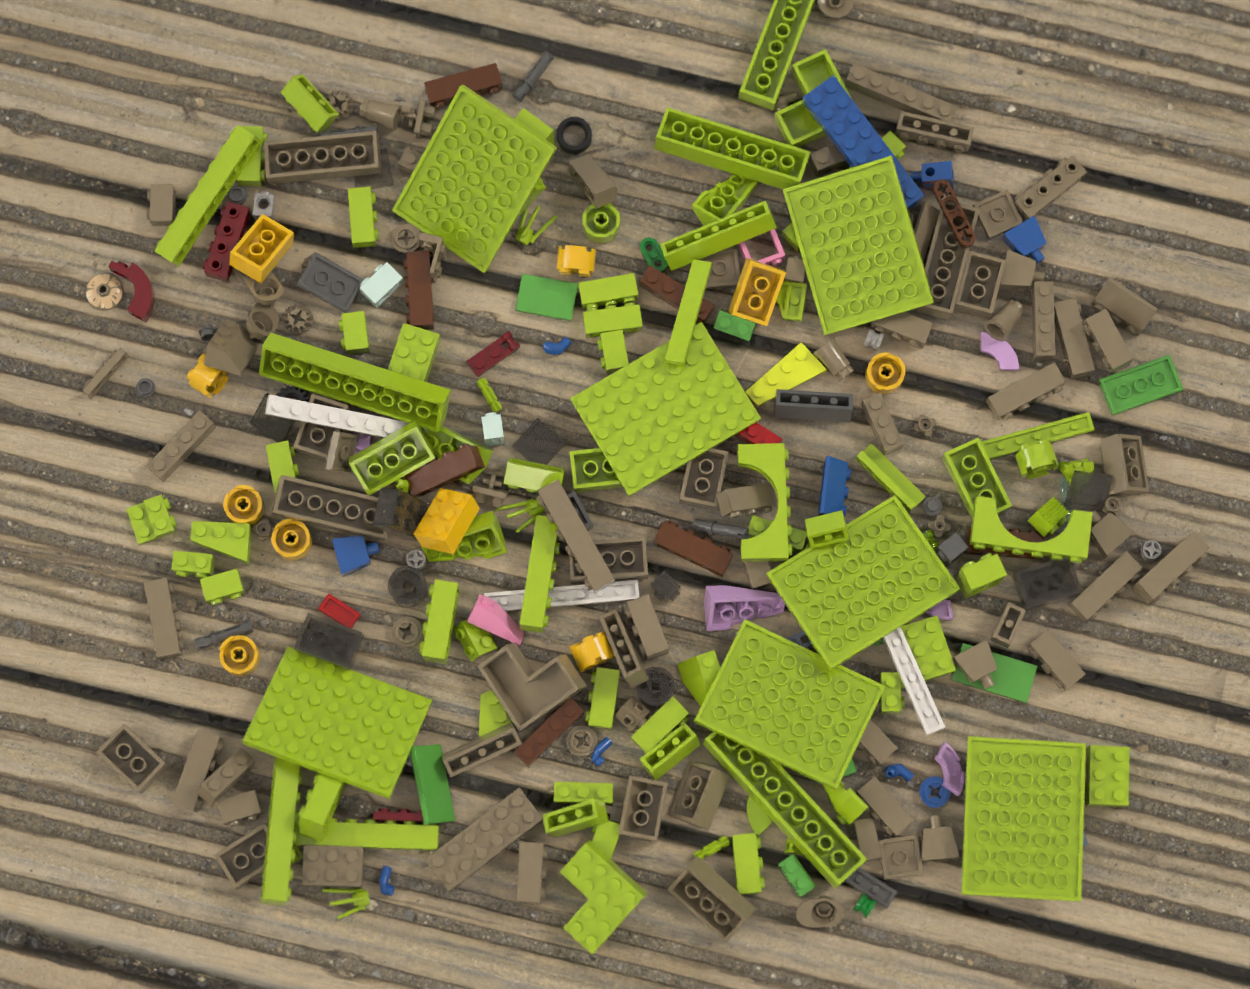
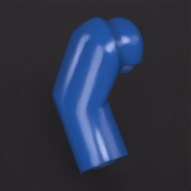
(556, 348)
(598, 751)
(898, 770)
(384, 881)

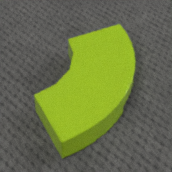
(757, 817)

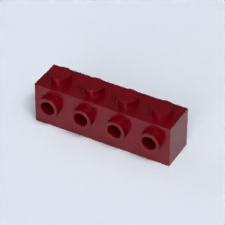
(228, 234)

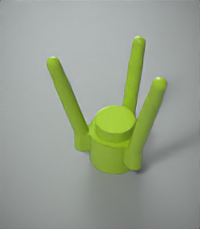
(524, 234)
(532, 508)
(360, 899)

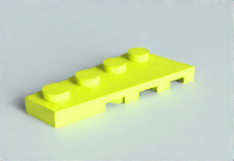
(788, 373)

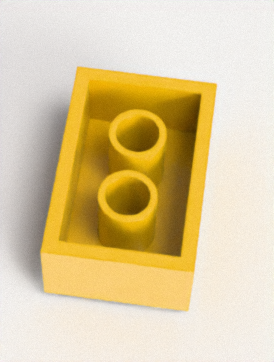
(261, 248)
(756, 291)
(446, 521)

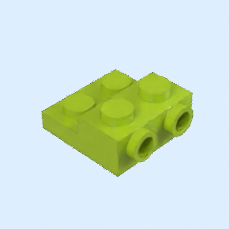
(151, 519)

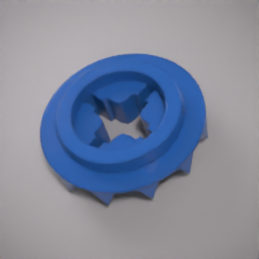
(934, 802)

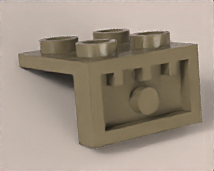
(434, 245)

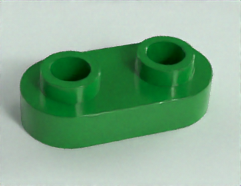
(654, 255)

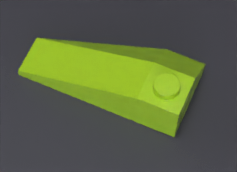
(723, 199)
(449, 440)
(482, 539)
(699, 674)
(845, 803)

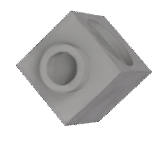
(261, 198)

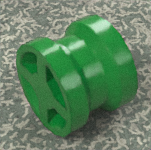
(864, 905)

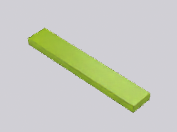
(688, 312)
(1052, 431)

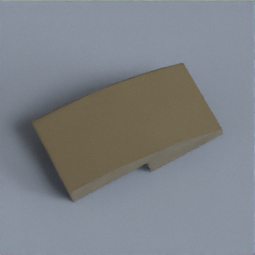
(867, 839)

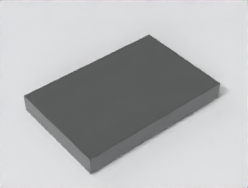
(330, 282)

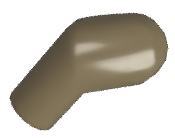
(783, 101)

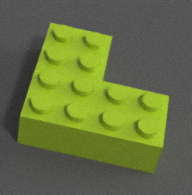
(796, 121)
(609, 894)

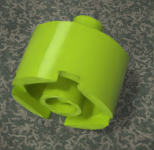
(597, 232)
(1036, 459)

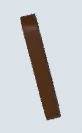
(957, 212)

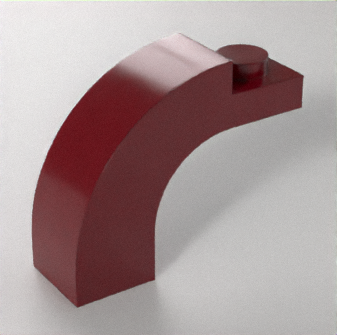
(144, 297)

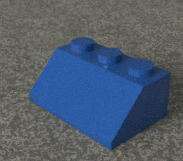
(833, 486)

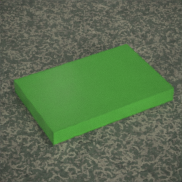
(546, 297)

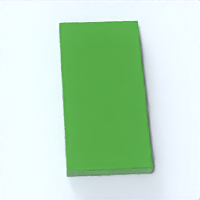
(1140, 385)
(1011, 679)
(432, 784)

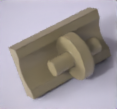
(424, 111)
(498, 494)

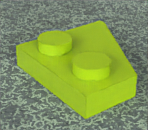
(792, 300)
(491, 713)

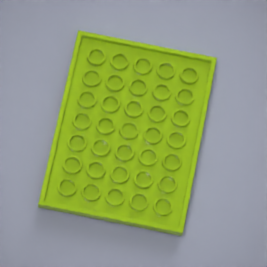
(474, 178)
(858, 245)
(663, 413)
(863, 586)
(789, 704)
(337, 722)
(1023, 819)

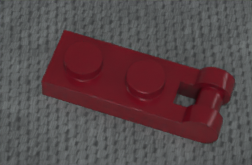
(493, 354)
(400, 816)

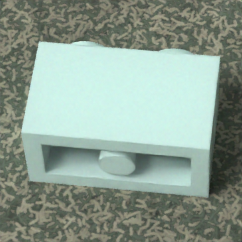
(381, 284)
(493, 429)

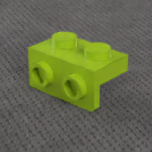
(474, 640)

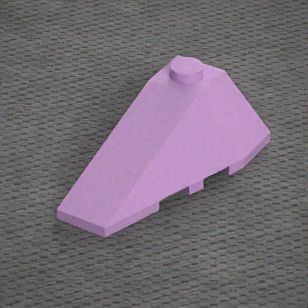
(731, 605)

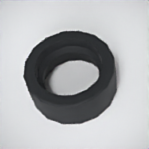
(569, 122)

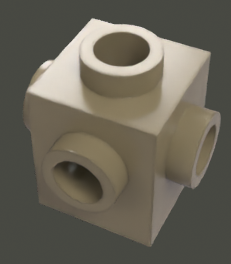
(632, 714)

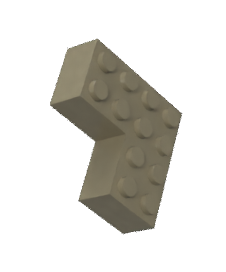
(527, 693)

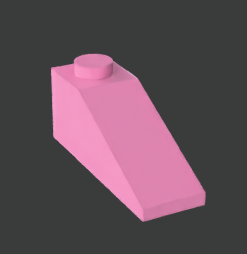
(493, 618)

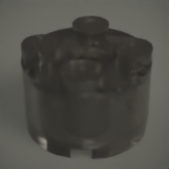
(397, 582)
(666, 689)

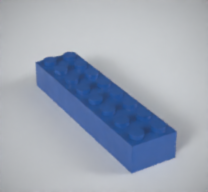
(853, 132)

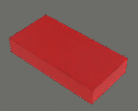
(339, 611)

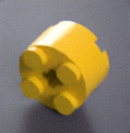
(575, 260)
(889, 364)
(207, 379)
(237, 498)
(289, 550)
(592, 651)
(228, 656)

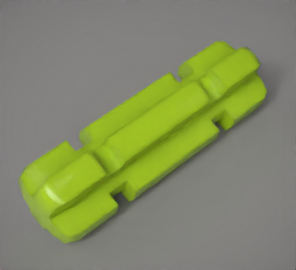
(489, 395)
(713, 847)

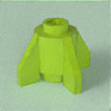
(1067, 468)

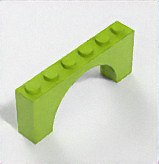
(770, 462)
(990, 533)

